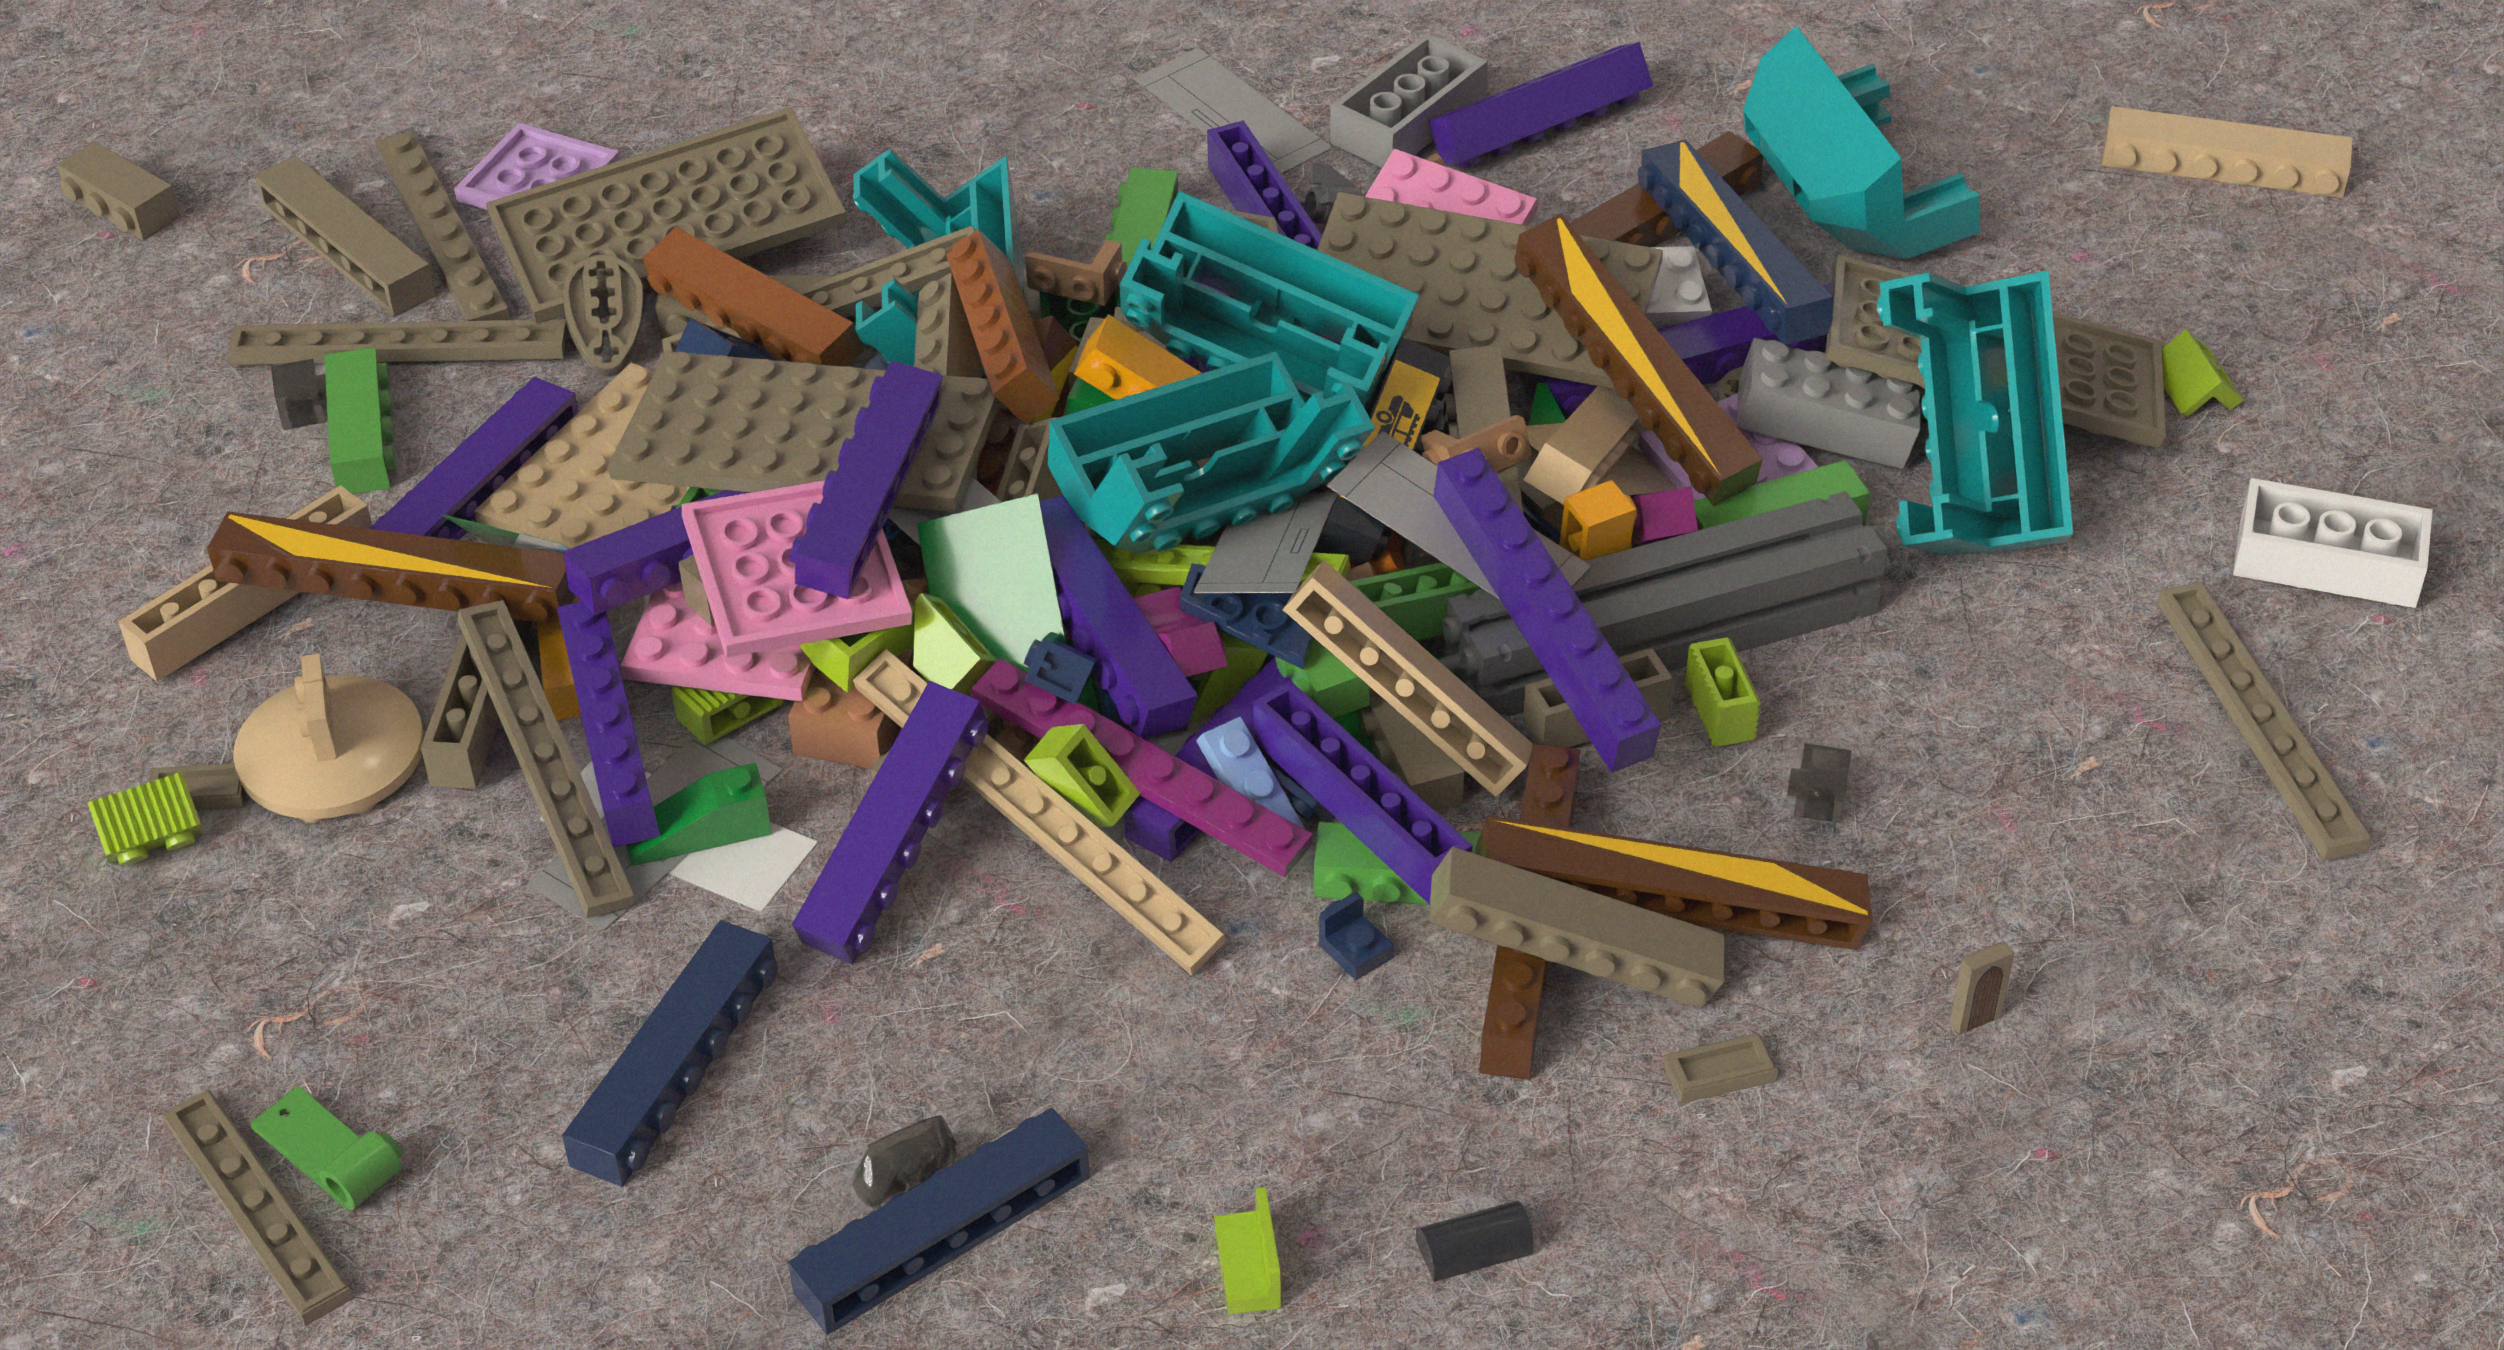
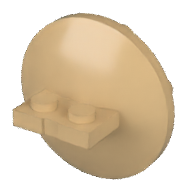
(328, 745)

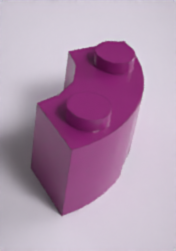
(1663, 515)
(1190, 641)

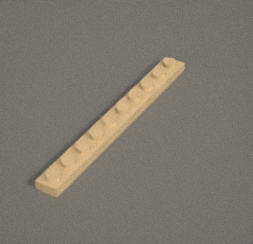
(1060, 829)

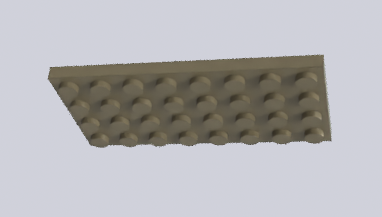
(727, 187)
(1471, 281)
(2105, 374)
(784, 425)

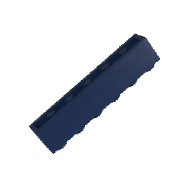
(670, 1053)
(938, 1220)

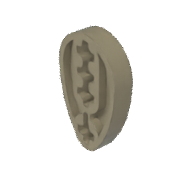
(624, 306)

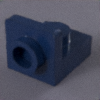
(1058, 668)
(1352, 937)

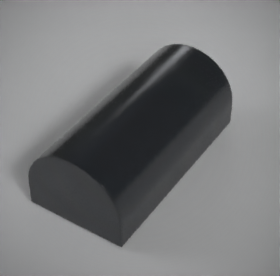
(1475, 1240)

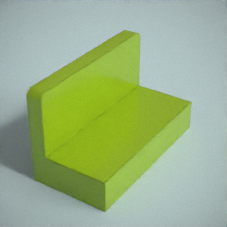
(2195, 375)
(1249, 1258)

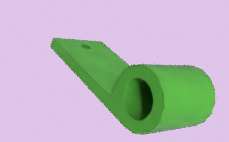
(327, 1150)

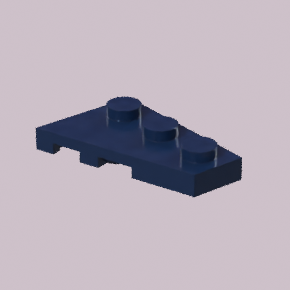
(1250, 617)

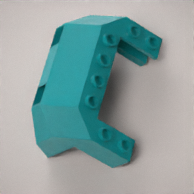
(1838, 164)
(917, 214)
(1280, 301)
(1988, 413)
(1135, 459)

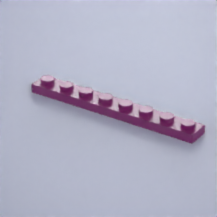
(1153, 771)

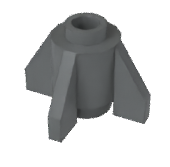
(1321, 199)

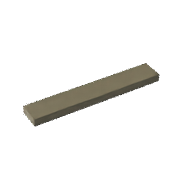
(258, 1207)

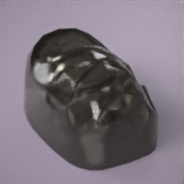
(904, 1160)

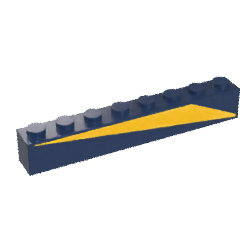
(1736, 242)

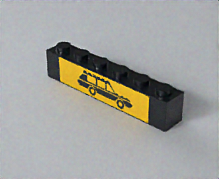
(1402, 412)

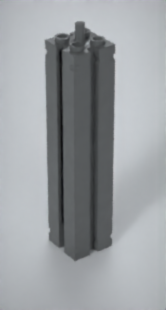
(1733, 580)

